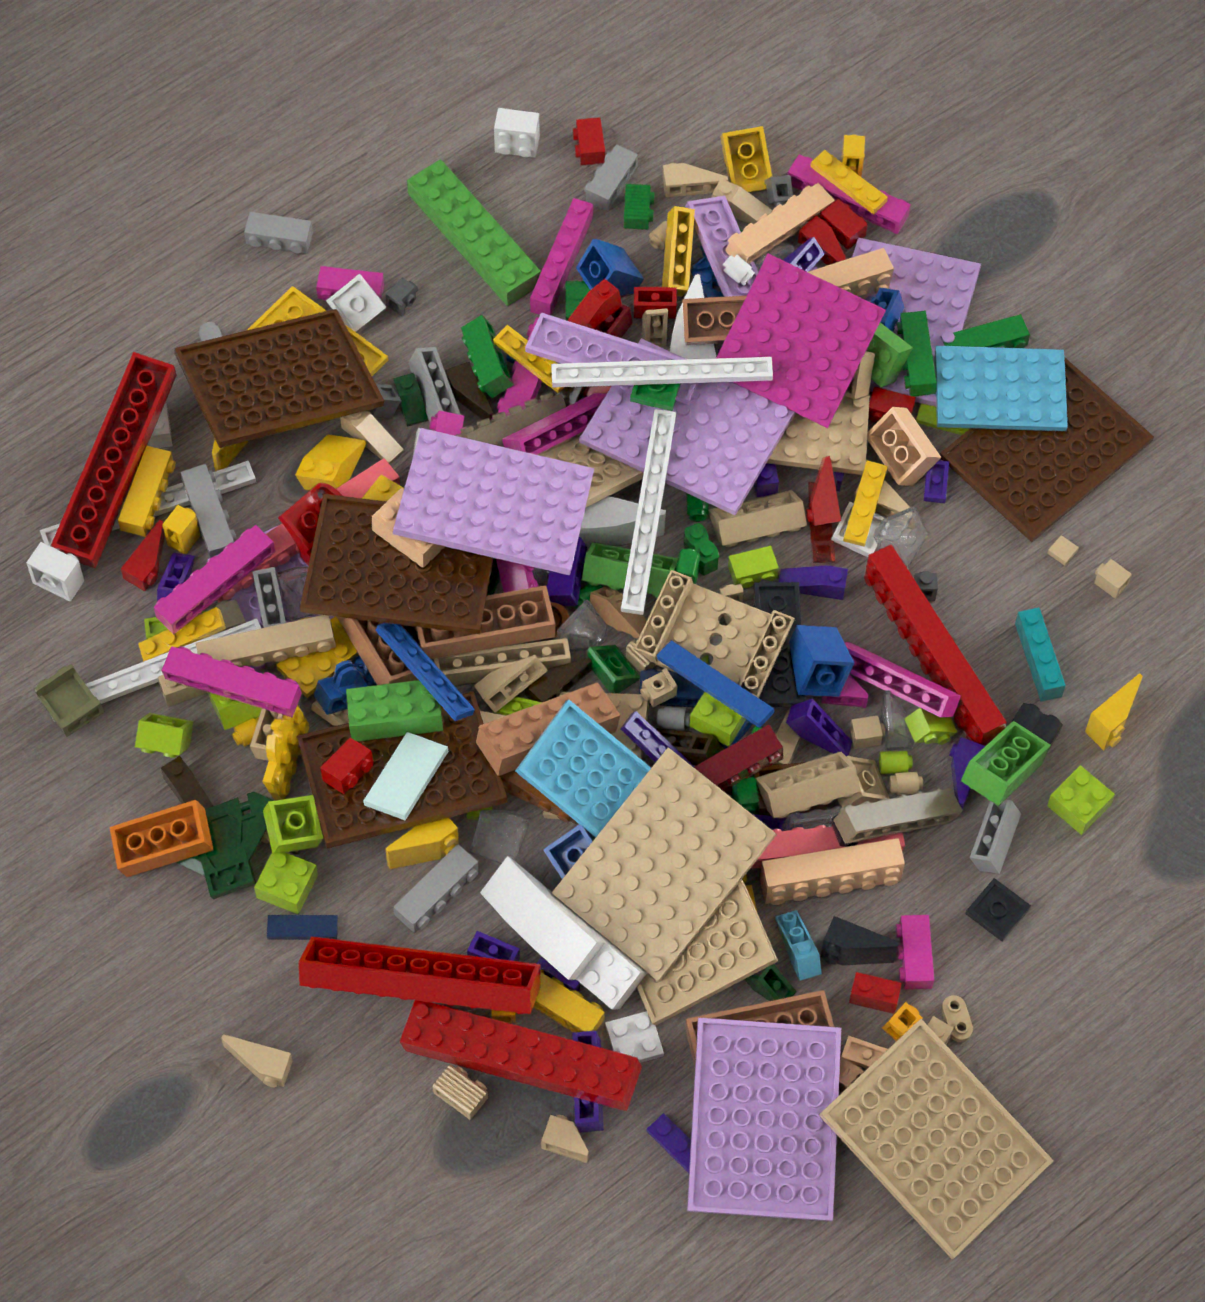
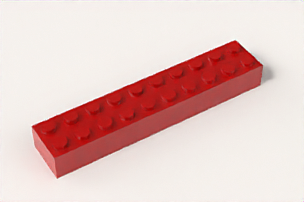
(114, 459)
(932, 644)
(420, 975)
(521, 1054)

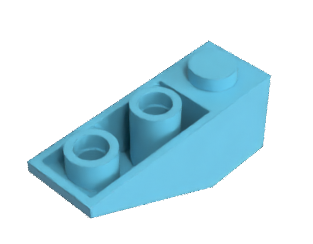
(799, 945)

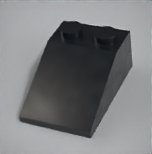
(855, 945)

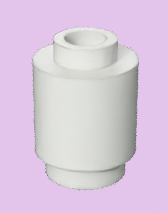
(738, 269)

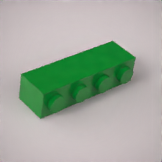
(1005, 333)
(486, 357)
(919, 364)

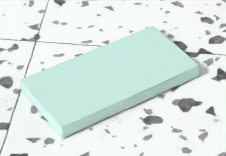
(406, 776)

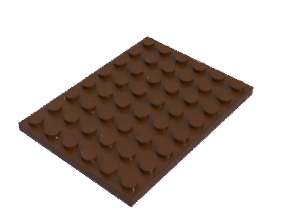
(278, 377)
(1045, 473)
(368, 579)
(459, 785)

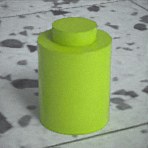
(894, 762)

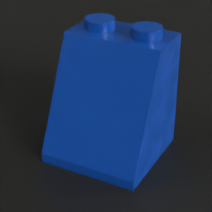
(609, 263)
(819, 660)

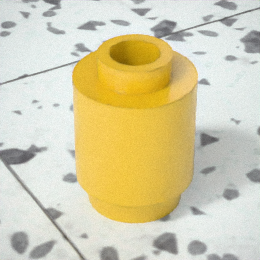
(244, 732)

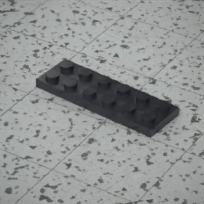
(783, 597)

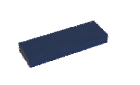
(301, 927)

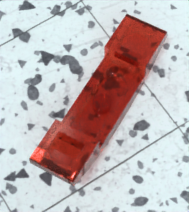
(820, 538)

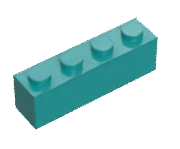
(1040, 654)

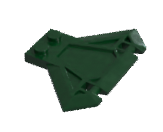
(234, 843)

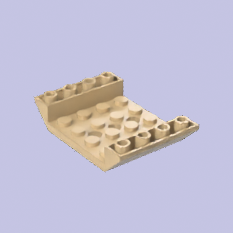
(692, 617)

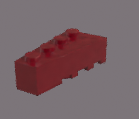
(743, 758)

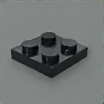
(998, 909)

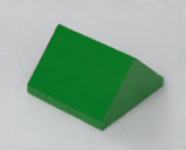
(612, 668)

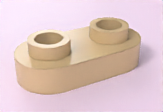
(957, 1017)

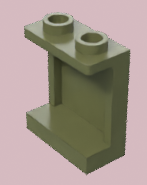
(68, 700)

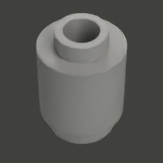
(209, 331)
(673, 718)

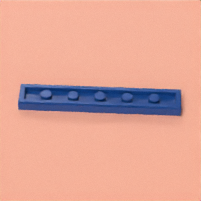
(425, 670)
(715, 684)

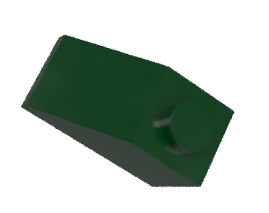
(411, 399)
(770, 984)

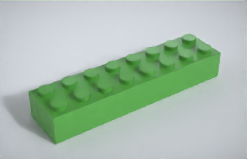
(473, 232)

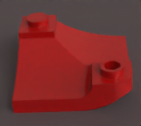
(303, 517)

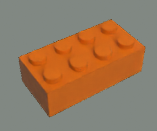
(161, 838)

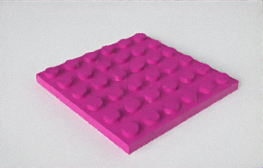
(809, 332)

